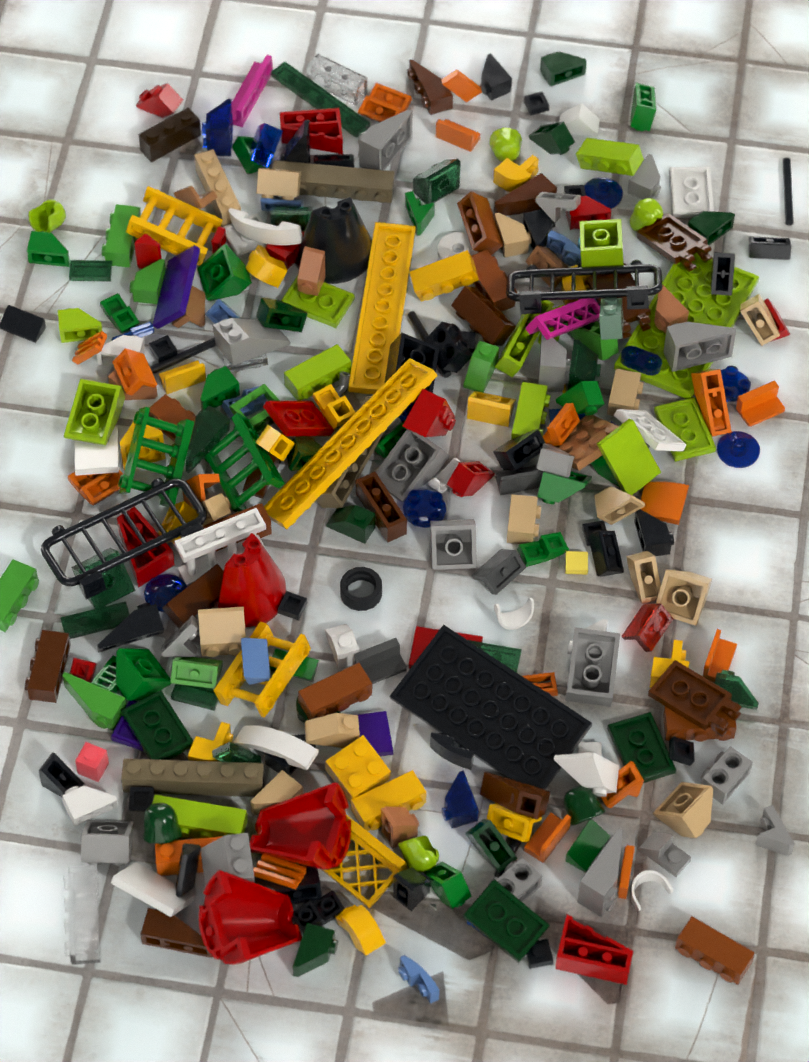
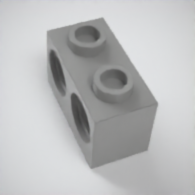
(730, 777)
(520, 888)

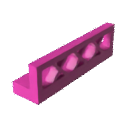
(251, 90)
(562, 314)

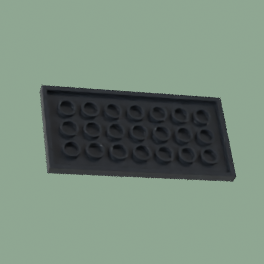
(490, 709)

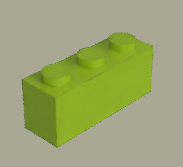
(609, 156)
(316, 372)
(530, 409)

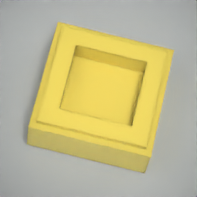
(576, 562)

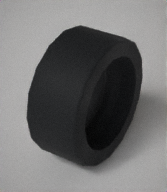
(360, 574)

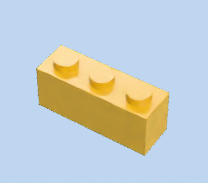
(444, 276)
(399, 792)

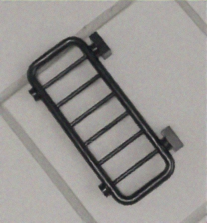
(636, 295)
(92, 580)

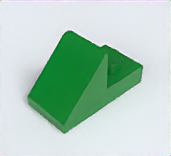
(419, 214)

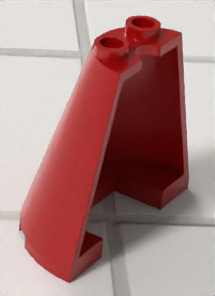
(252, 583)
(306, 829)
(244, 919)

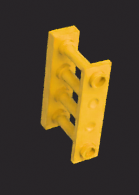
(169, 241)
(233, 679)

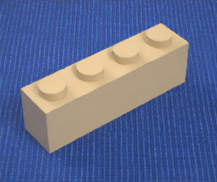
(213, 178)

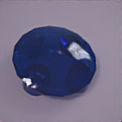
(734, 383)
(423, 507)
(163, 589)

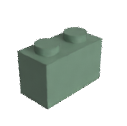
(611, 318)

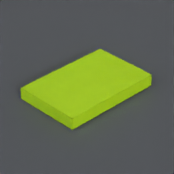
(326, 308)
(688, 424)
(629, 457)

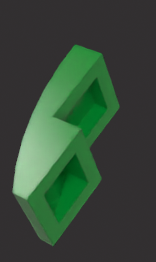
(118, 313)
(545, 549)

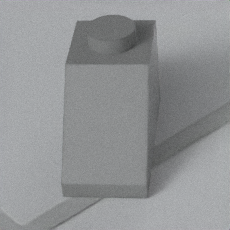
(645, 180)

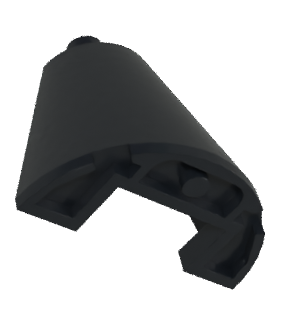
(343, 239)

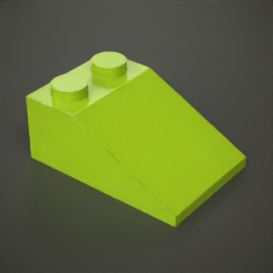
(94, 412)

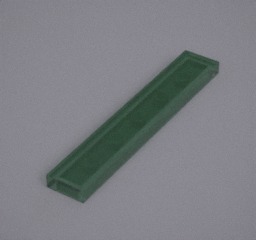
(319, 98)

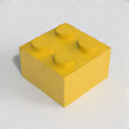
(357, 768)

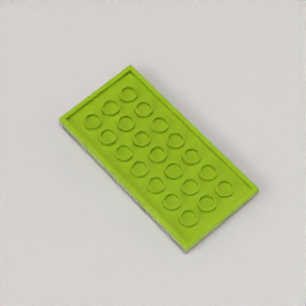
(694, 293)

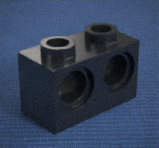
(453, 349)

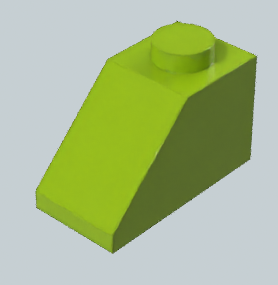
(77, 325)

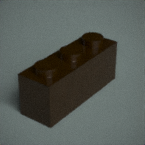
(169, 134)

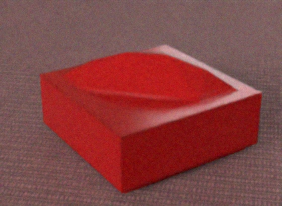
(219, 239)
(83, 669)

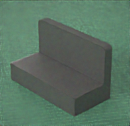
(519, 480)
(500, 570)
(381, 661)

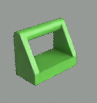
(262, 419)
(196, 671)

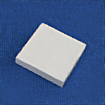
(240, 244)

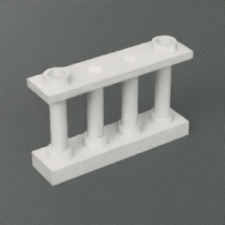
(213, 538)

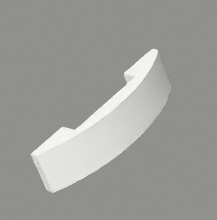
(265, 233)
(277, 743)

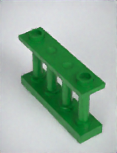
(176, 451)
(260, 460)

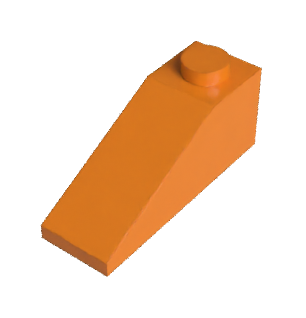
(712, 400)

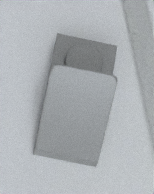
(553, 202)
(555, 460)
(179, 644)
(775, 836)
(661, 850)

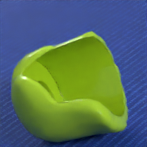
(506, 143)
(645, 213)
(47, 216)
(419, 853)

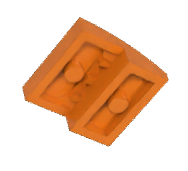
(384, 103)
(95, 486)
(665, 500)

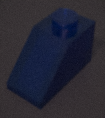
(265, 144)
(459, 803)

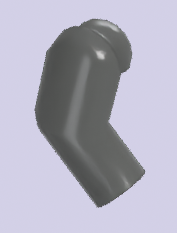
(342, 383)

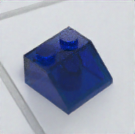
(219, 129)

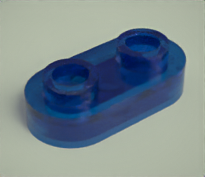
(640, 360)

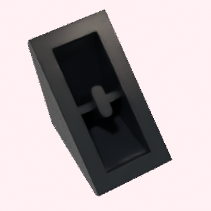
(722, 273)
(58, 776)

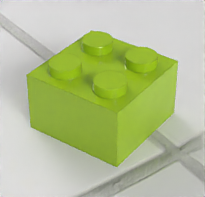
(601, 243)

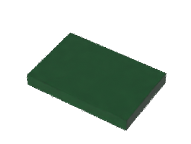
(157, 727)
(641, 742)
(506, 921)

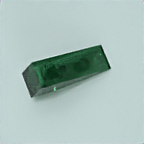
(207, 432)

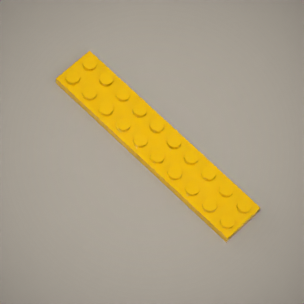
(381, 305)
(349, 442)

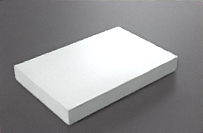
(690, 191)
(652, 430)
(97, 458)
(152, 889)

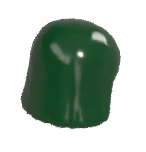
(582, 805)
(161, 824)

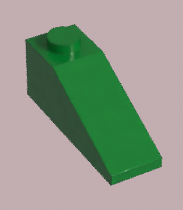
(643, 107)

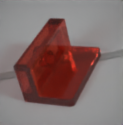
(648, 626)

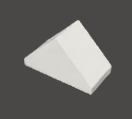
(580, 120)

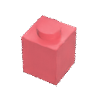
(92, 761)

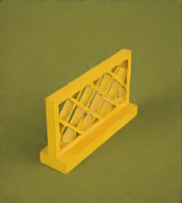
(380, 853)

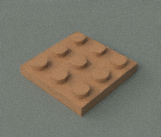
(584, 439)

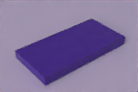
(176, 287)

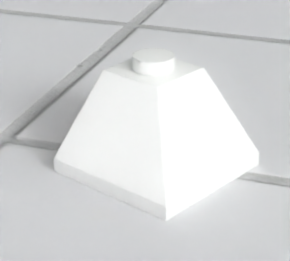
(591, 771)

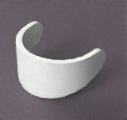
(439, 483)
(517, 618)
(645, 876)

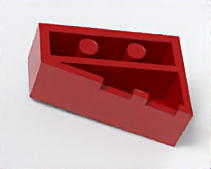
(324, 128)
(430, 416)
(152, 562)
(592, 954)

